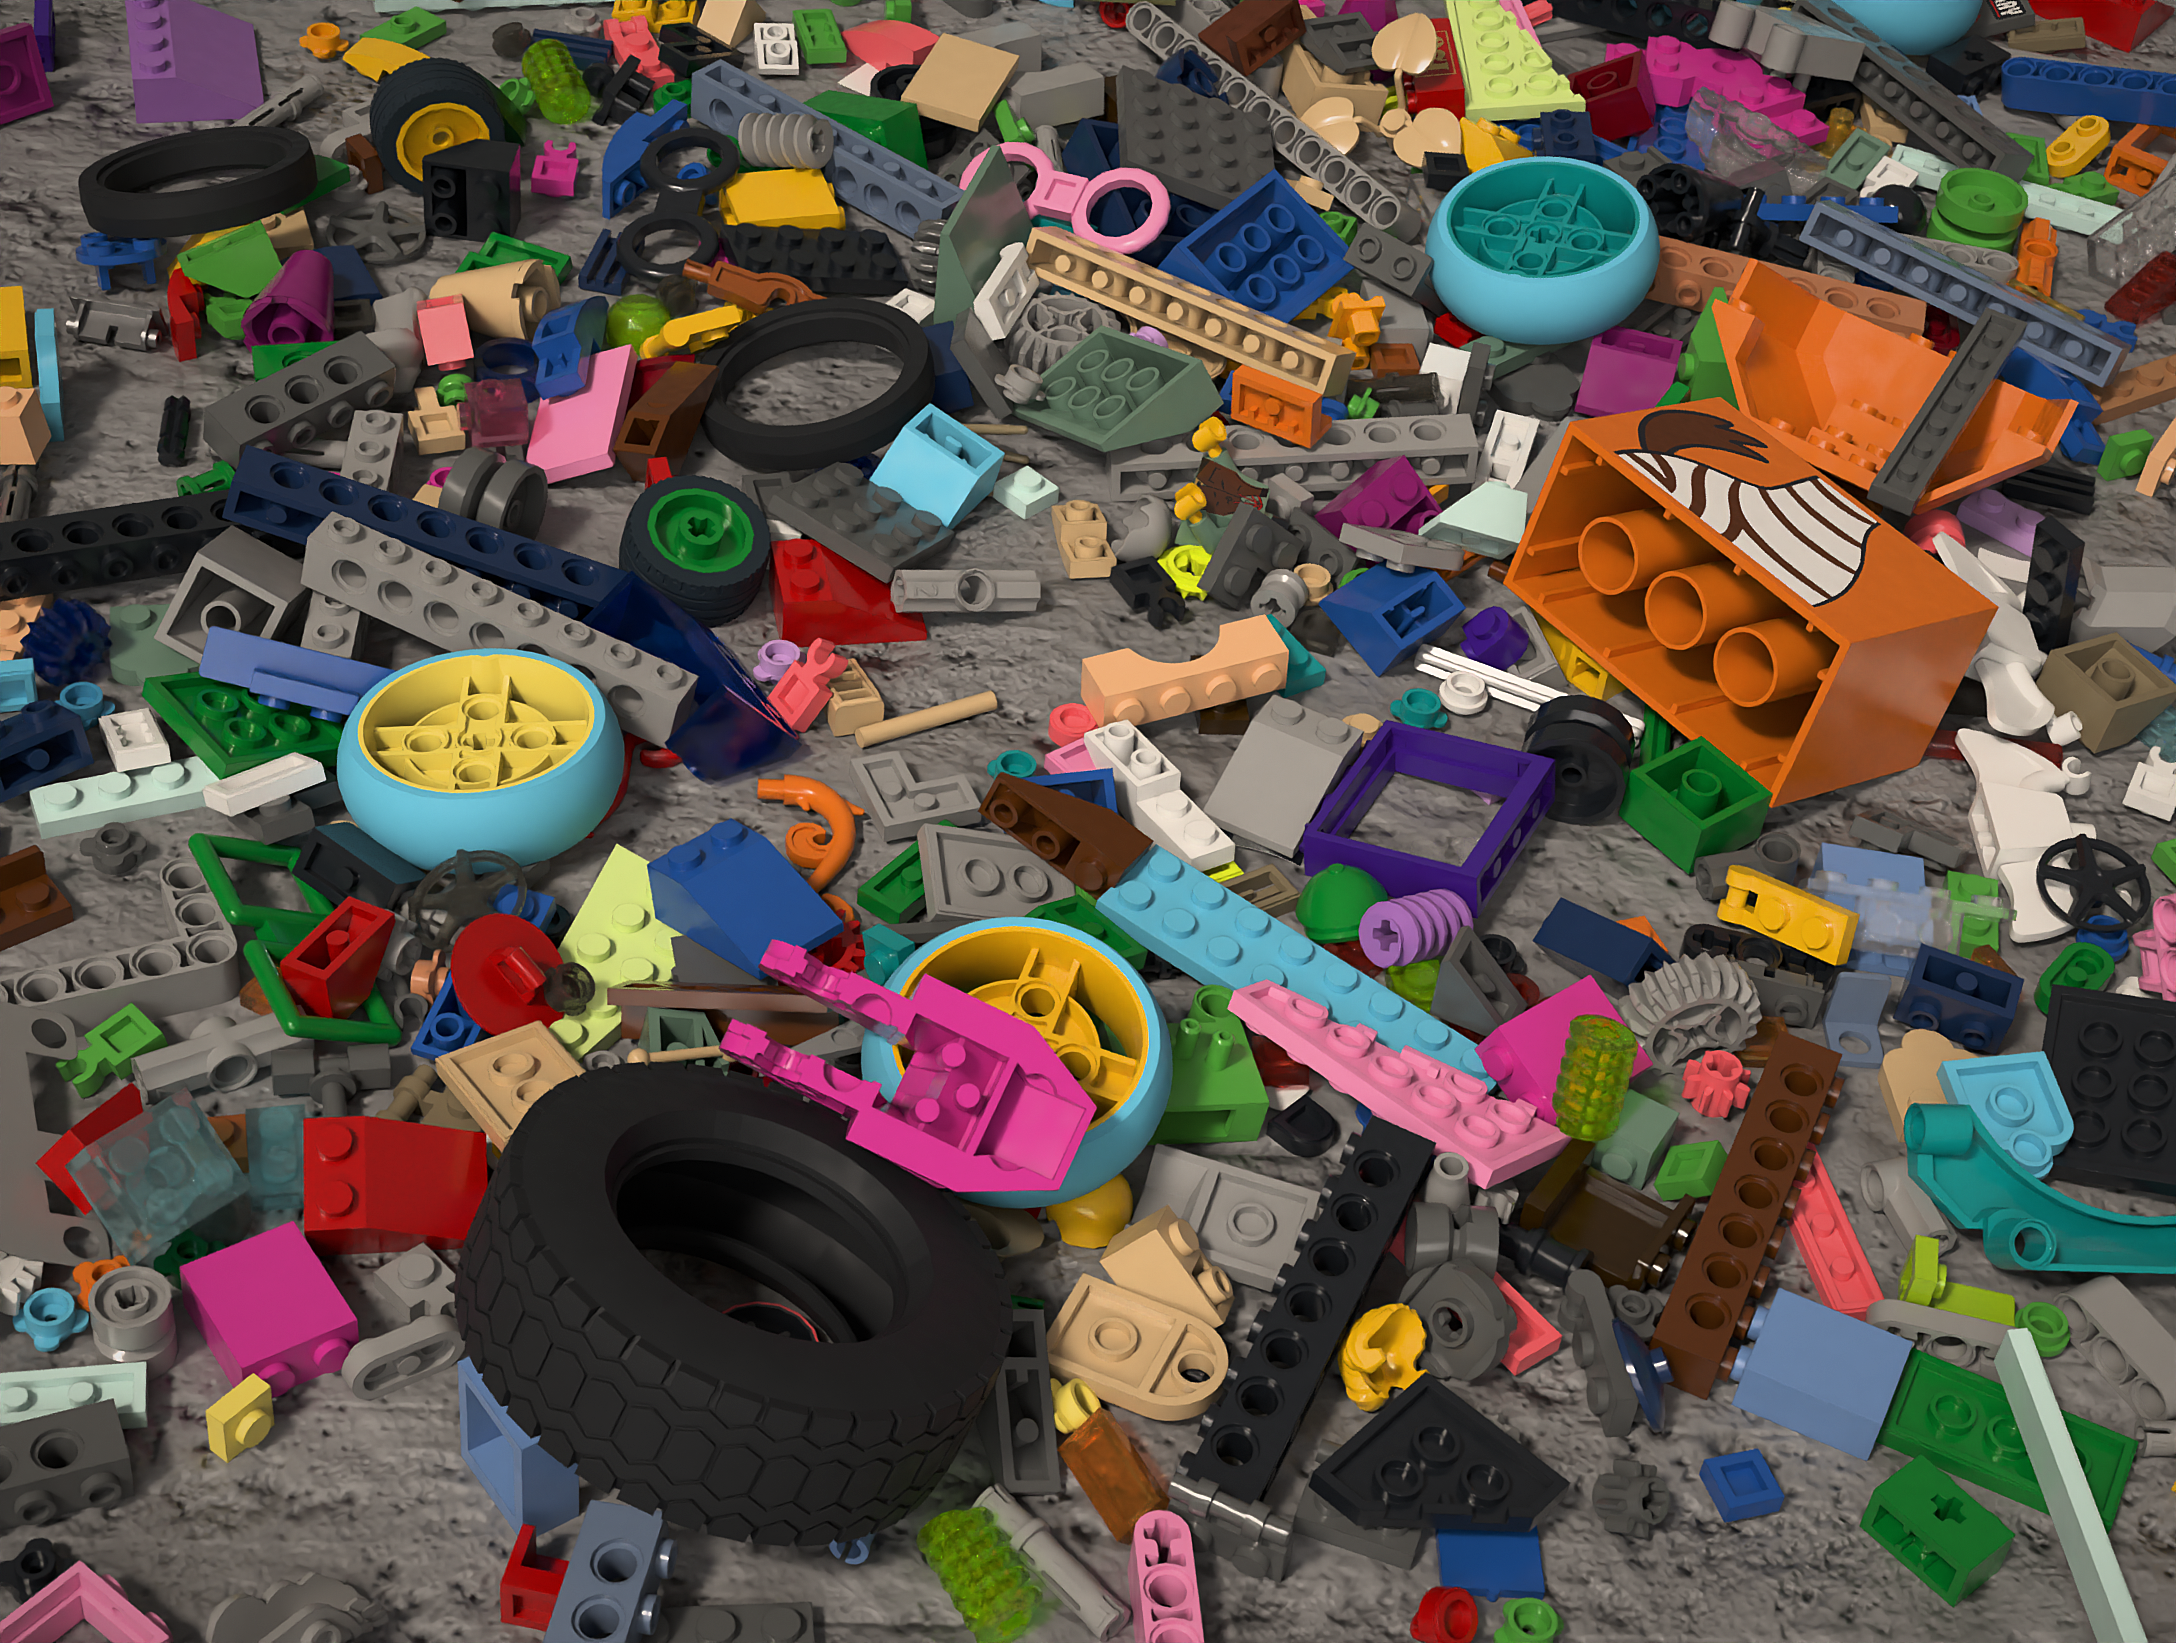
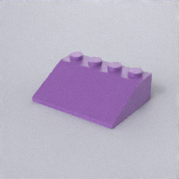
(191, 62)

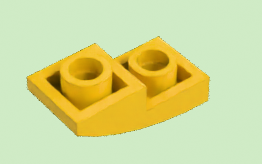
(657, 14)
(378, 57)

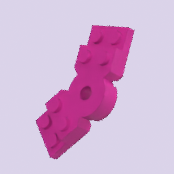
(1681, 70)

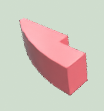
(889, 43)

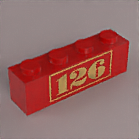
(1442, 83)

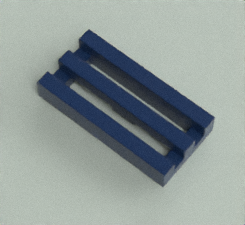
(581, 48)
(594, 260)

